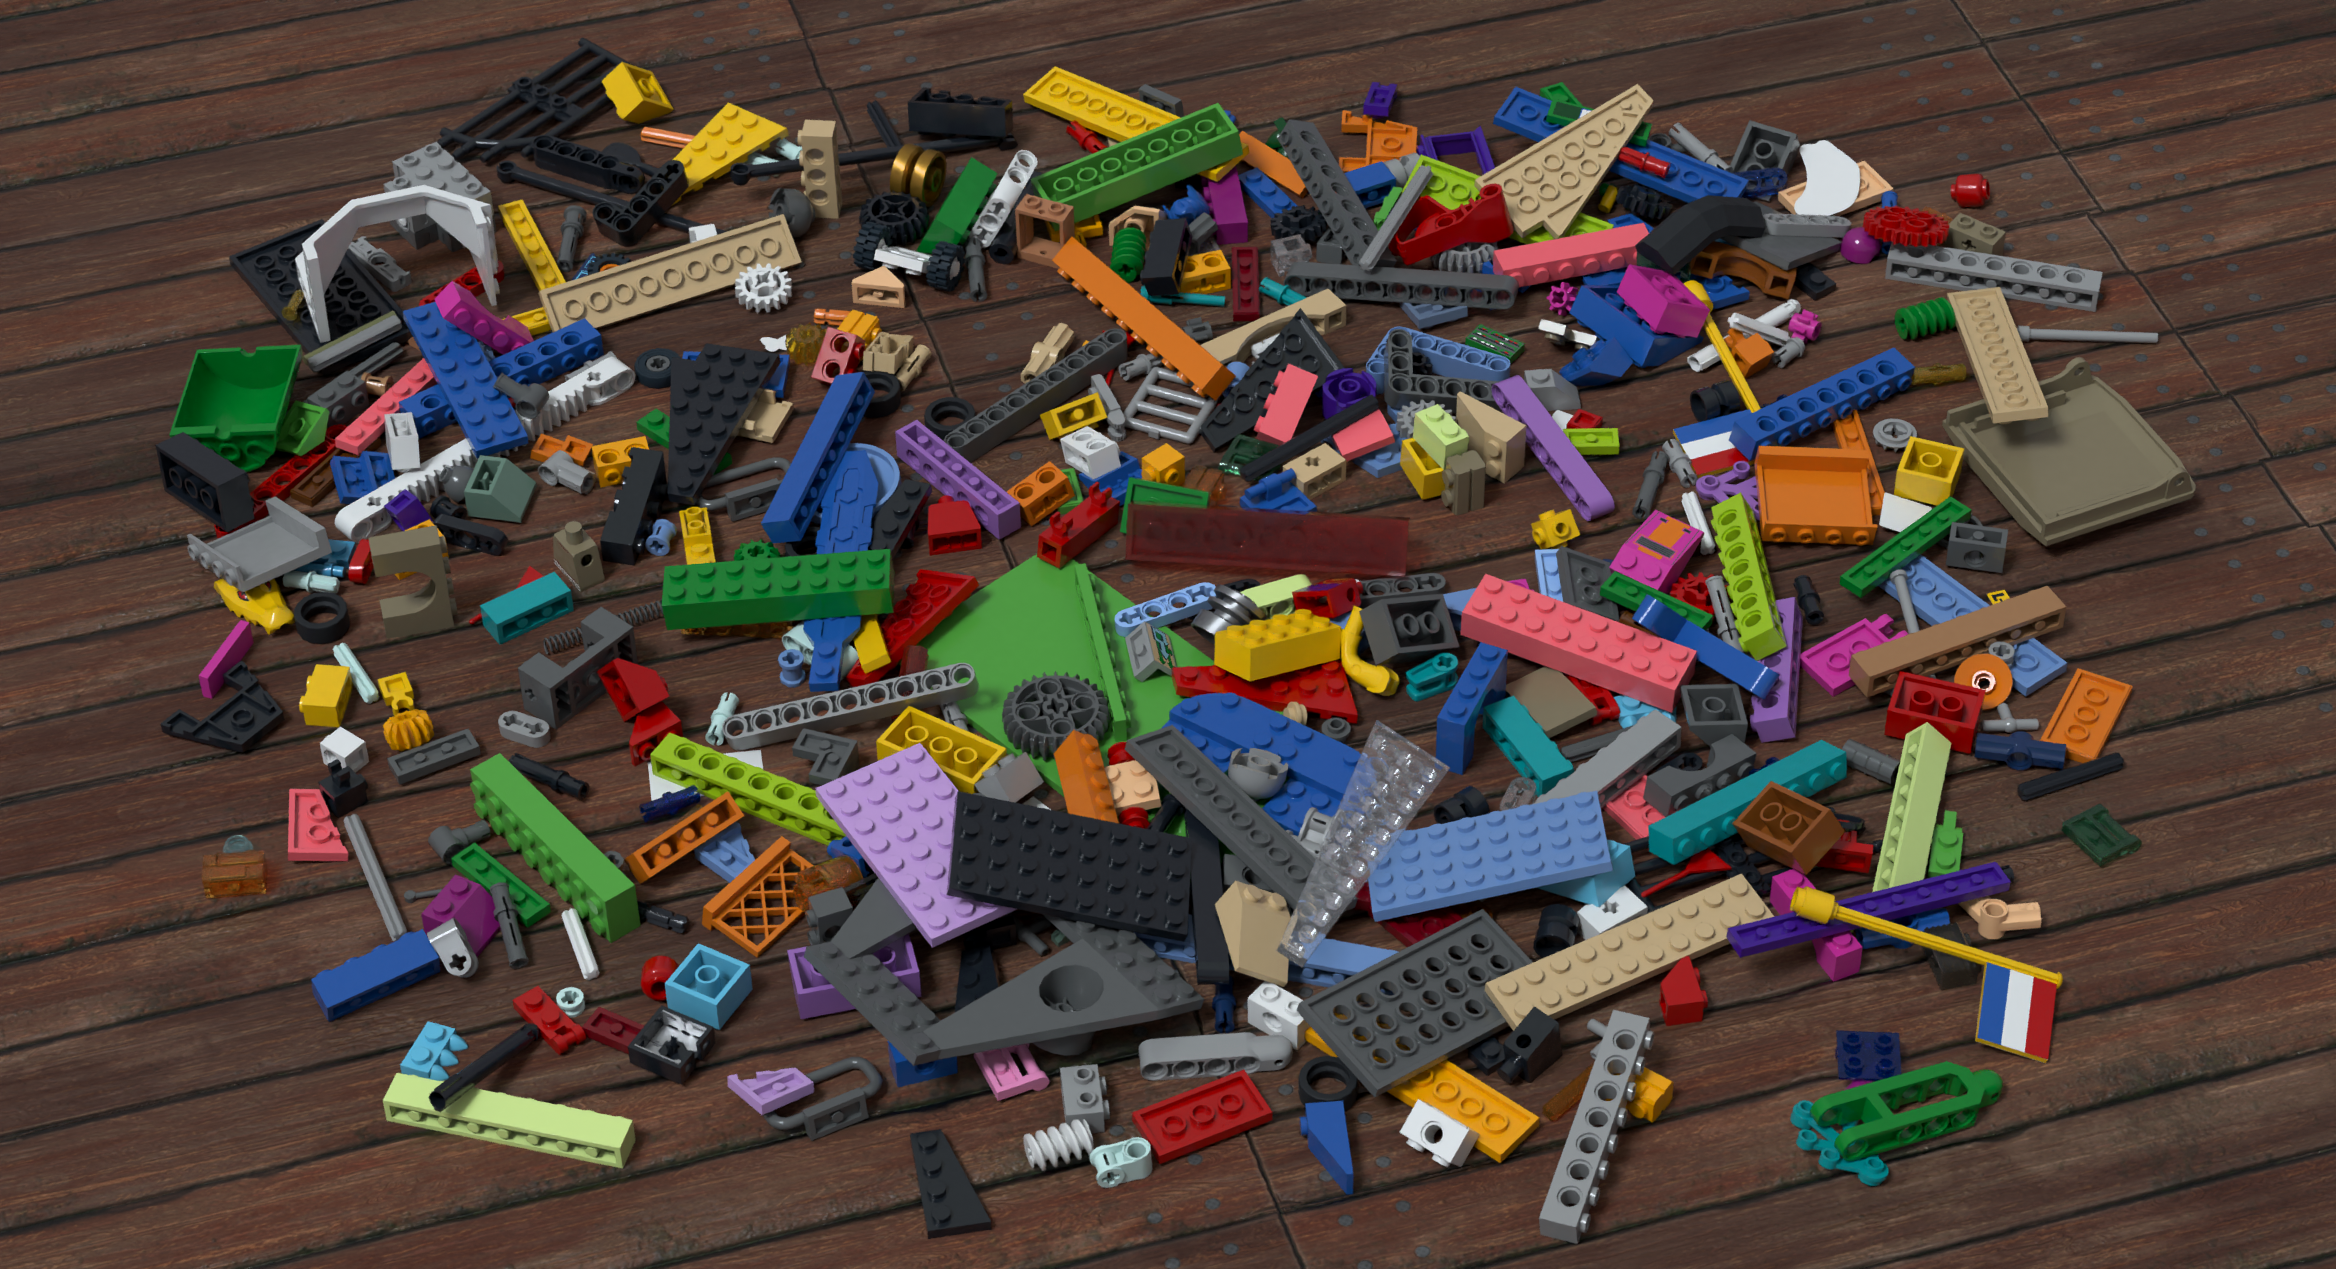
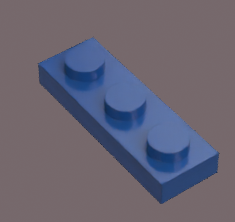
(1264, 192)

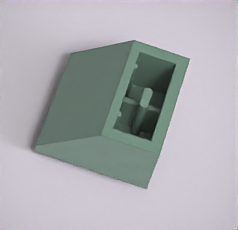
(498, 490)

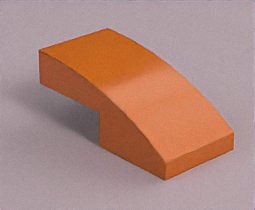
(574, 447)

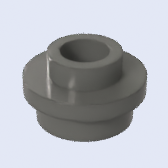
(1336, 729)

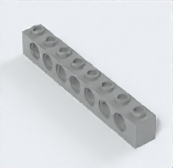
(1975, 270)
(1567, 1222)

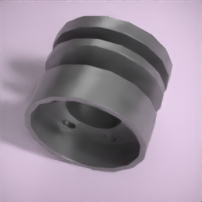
(1230, 609)

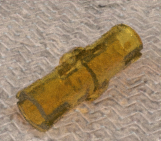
(1939, 373)

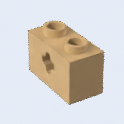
(1318, 471)

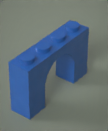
(1478, 686)

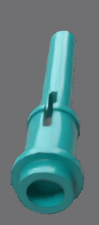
(1190, 298)

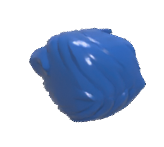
(1188, 207)

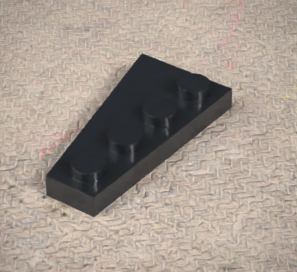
(976, 975)
(945, 1191)

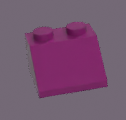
(470, 906)

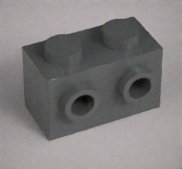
(342, 397)

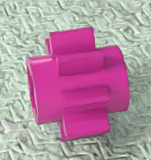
(1562, 298)
(1805, 326)

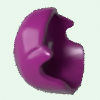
(1859, 246)

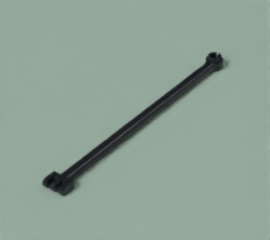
(509, 172)
(742, 172)

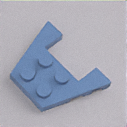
(1383, 460)

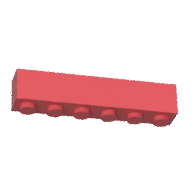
(1570, 255)

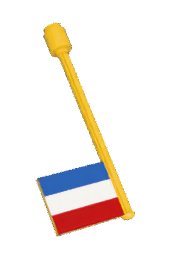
(1708, 440)
(2014, 998)

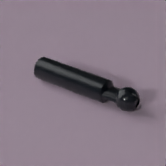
(1005, 243)

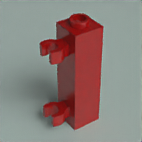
(1078, 527)

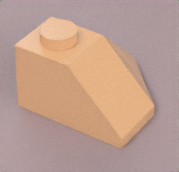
(1136, 217)

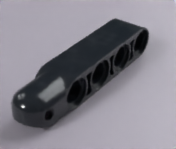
(586, 164)

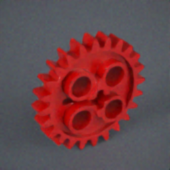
(1906, 226)

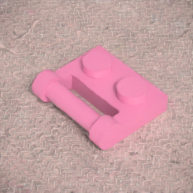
(1004, 1074)

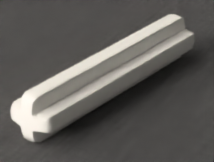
(1753, 326)
(1697, 520)
(580, 944)

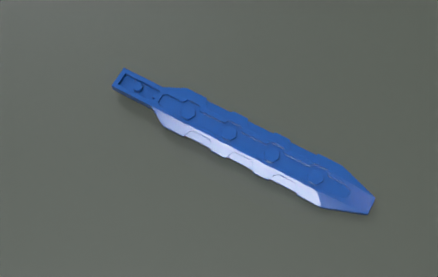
(843, 528)

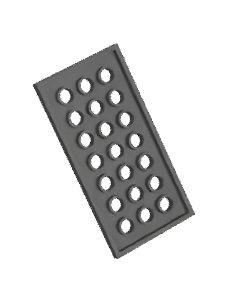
(1408, 997)

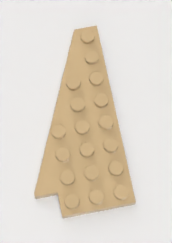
(1560, 173)

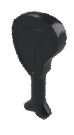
(630, 156)

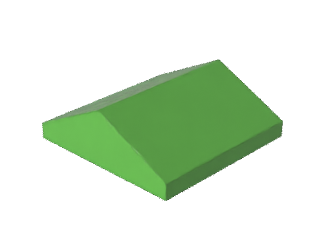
(303, 428)

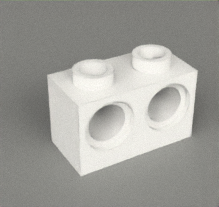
(1090, 452)

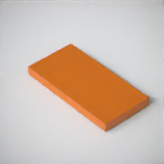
(2087, 715)

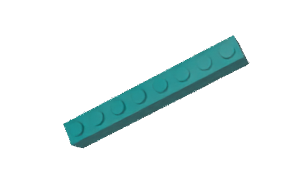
(1712, 817)

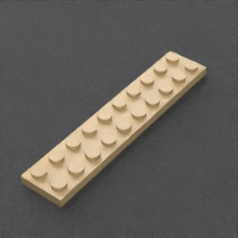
(670, 276)
(1997, 356)
(1627, 953)

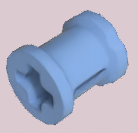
(661, 537)
(792, 672)

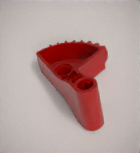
(1443, 229)

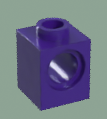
(406, 510)

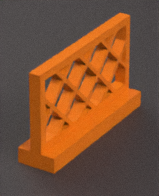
(746, 887)

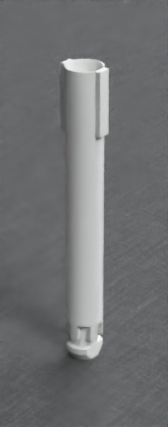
(1775, 317)

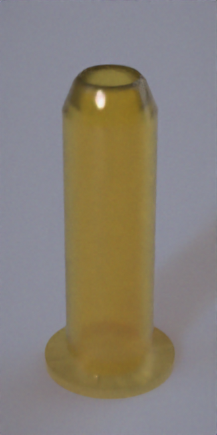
(290, 311)

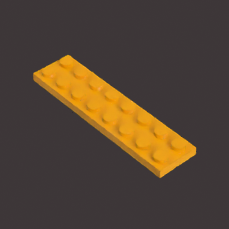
(1461, 1096)

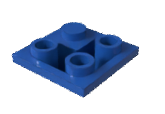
(1598, 364)

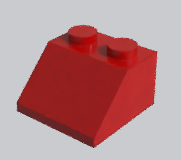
(632, 687)

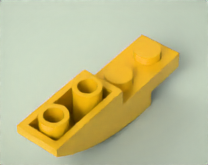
(697, 536)

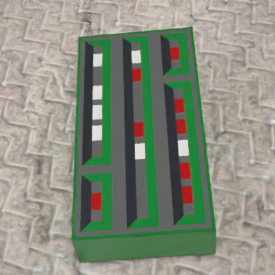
(1495, 342)

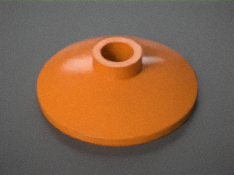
(1988, 668)

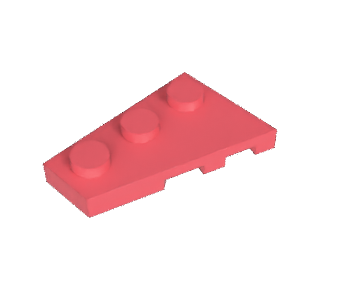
(311, 829)

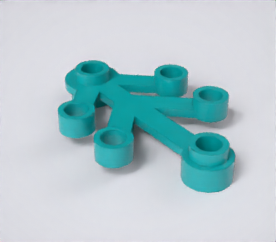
(1870, 1169)

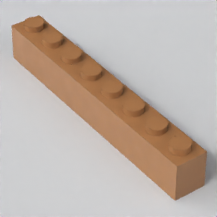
(1957, 639)

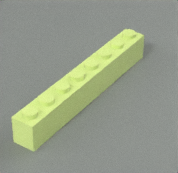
(1913, 808)
(513, 1121)

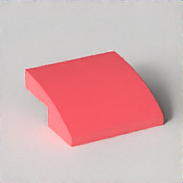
(1363, 436)

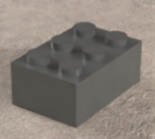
(1409, 629)

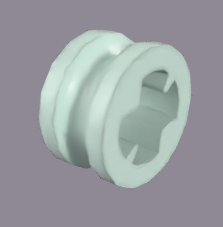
(571, 994)

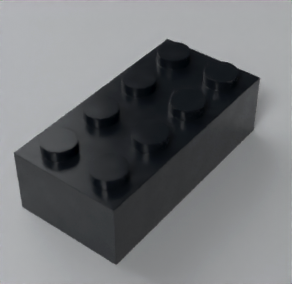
(205, 481)

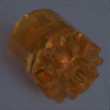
(825, 877)

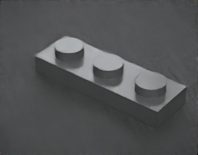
(433, 756)

